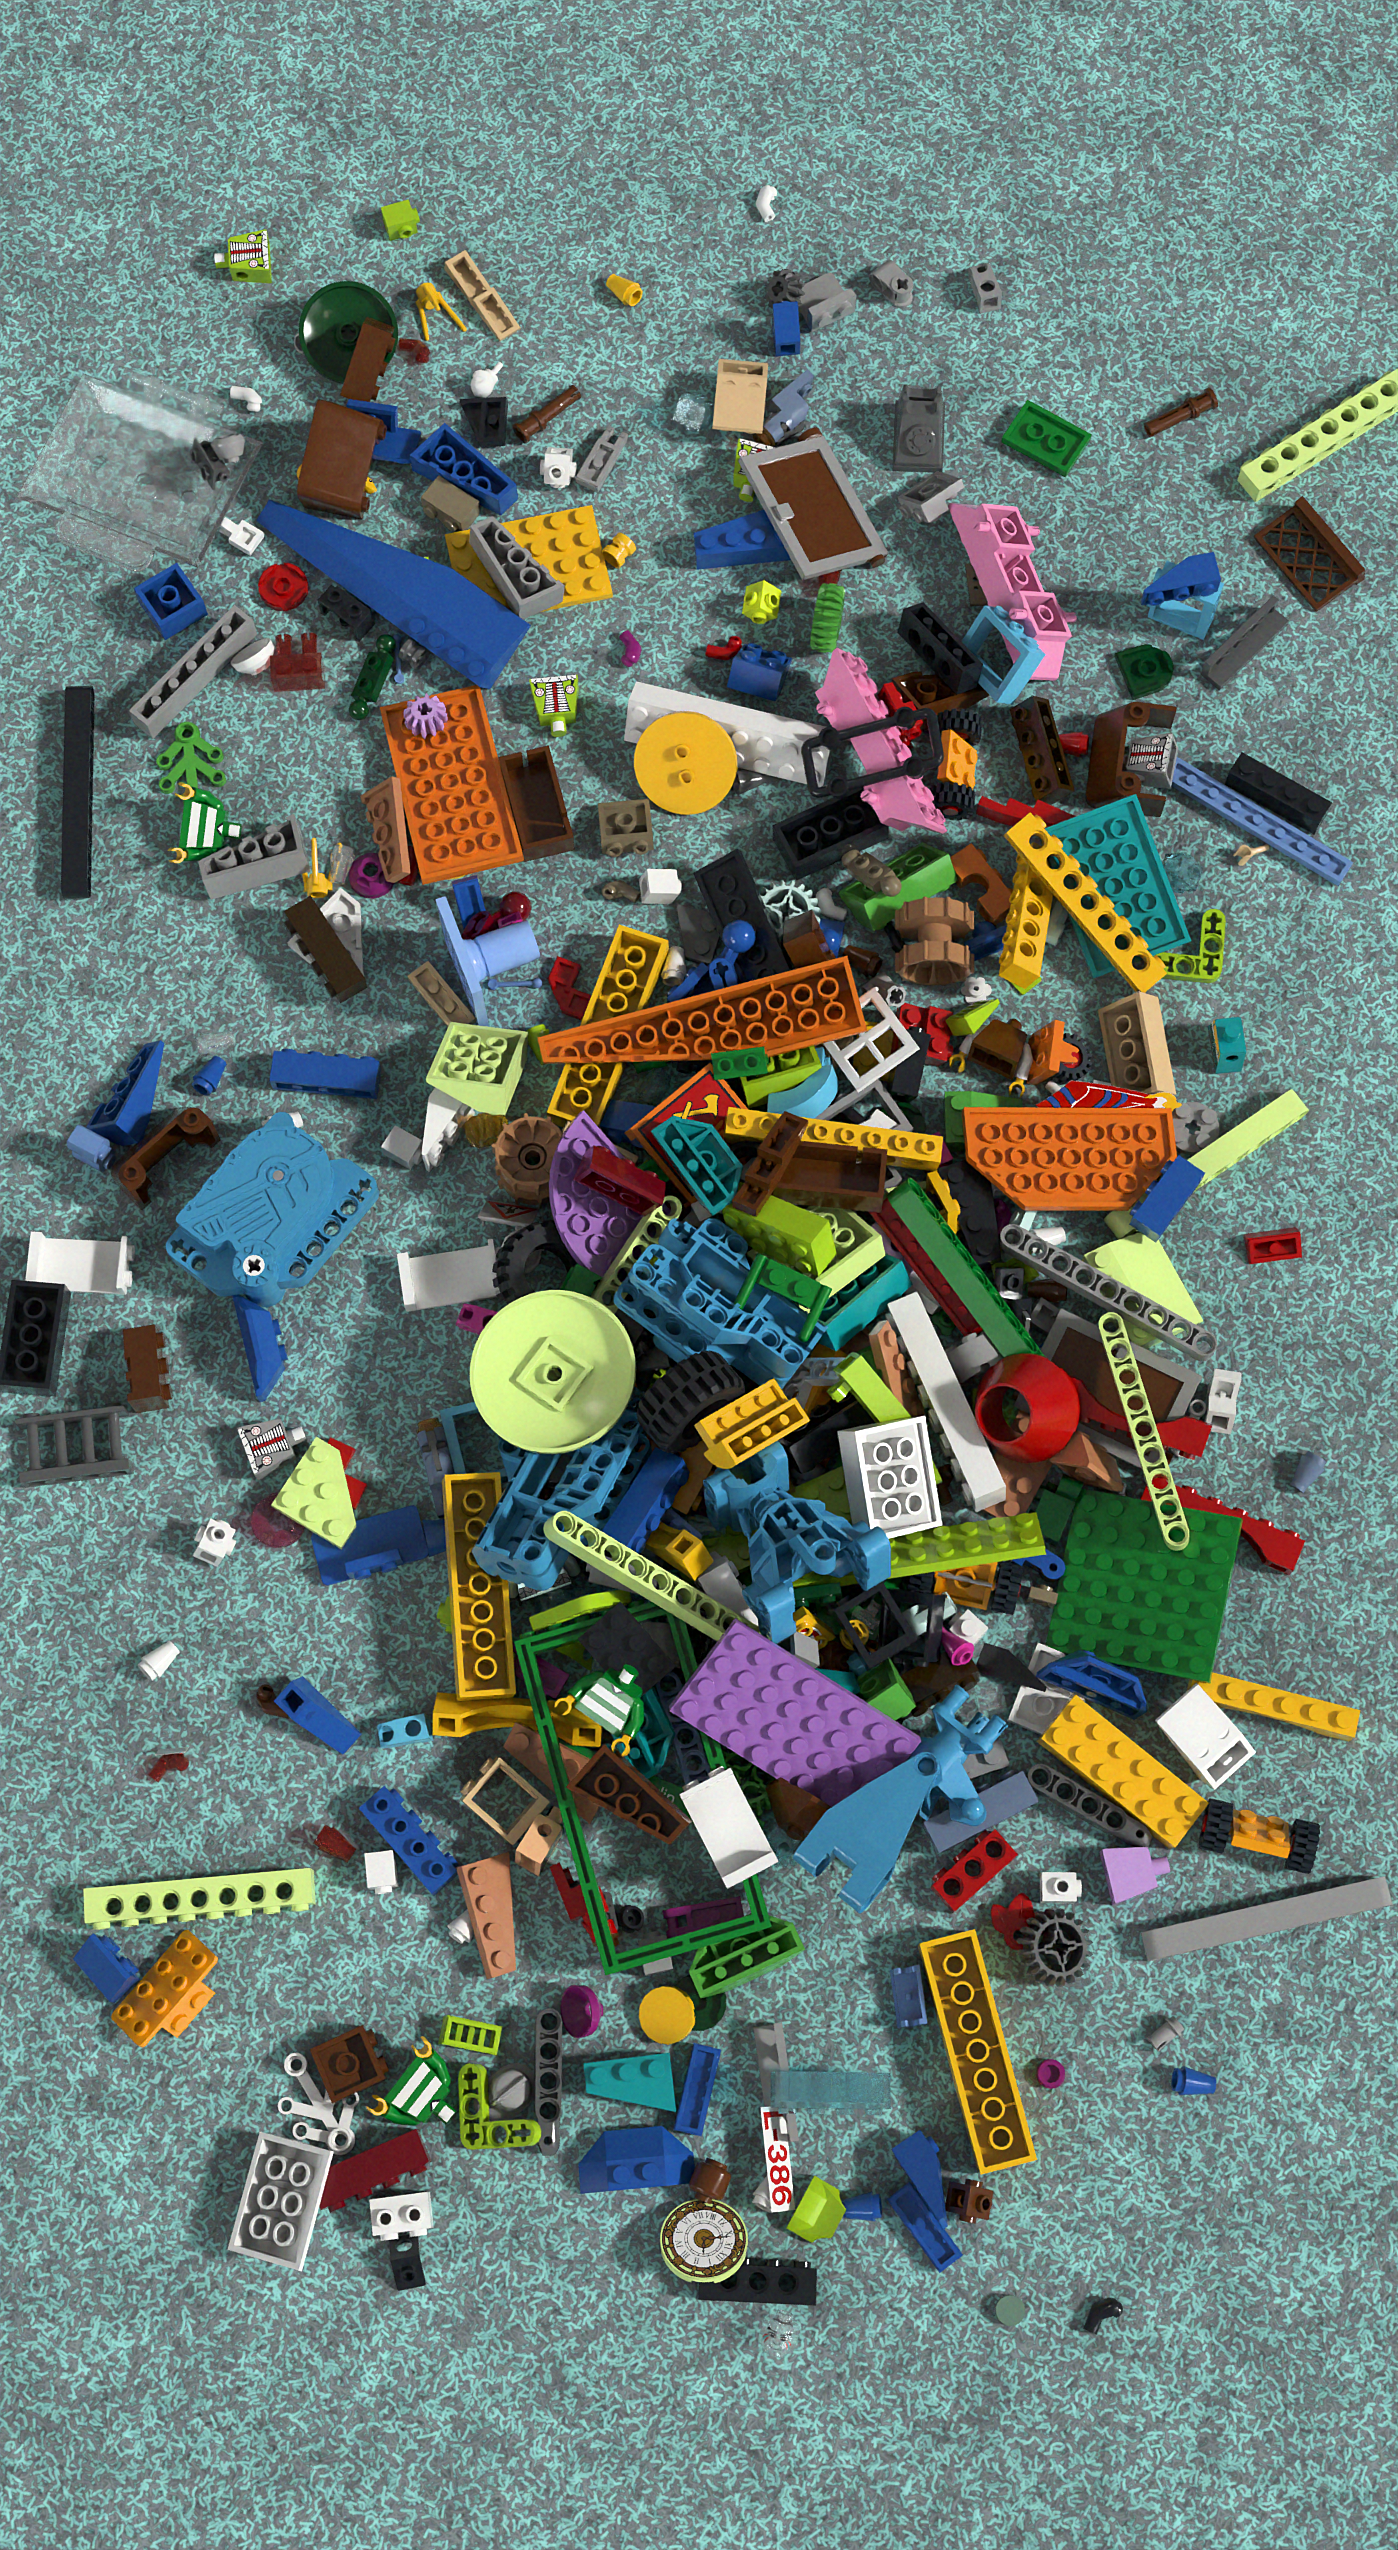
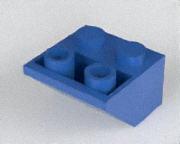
(759, 671)
(105, 1967)

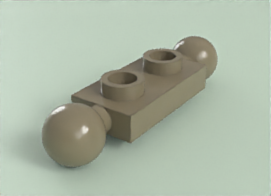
(872, 873)

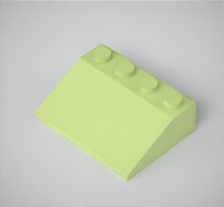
(480, 1065)
(856, 1248)
(1146, 1269)

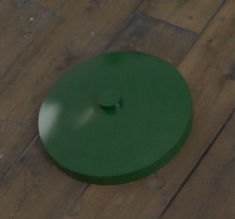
(333, 324)

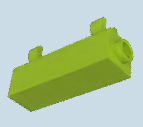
(867, 1388)

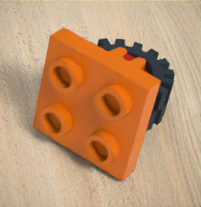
(1057, 1055)

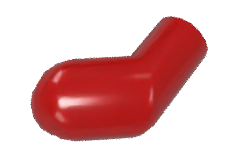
(727, 651)

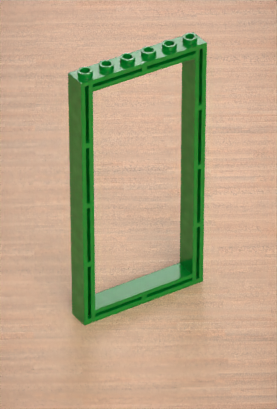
(560, 1636)

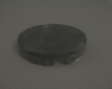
(479, 1749)

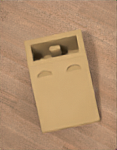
(740, 396)

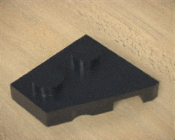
(487, 419)

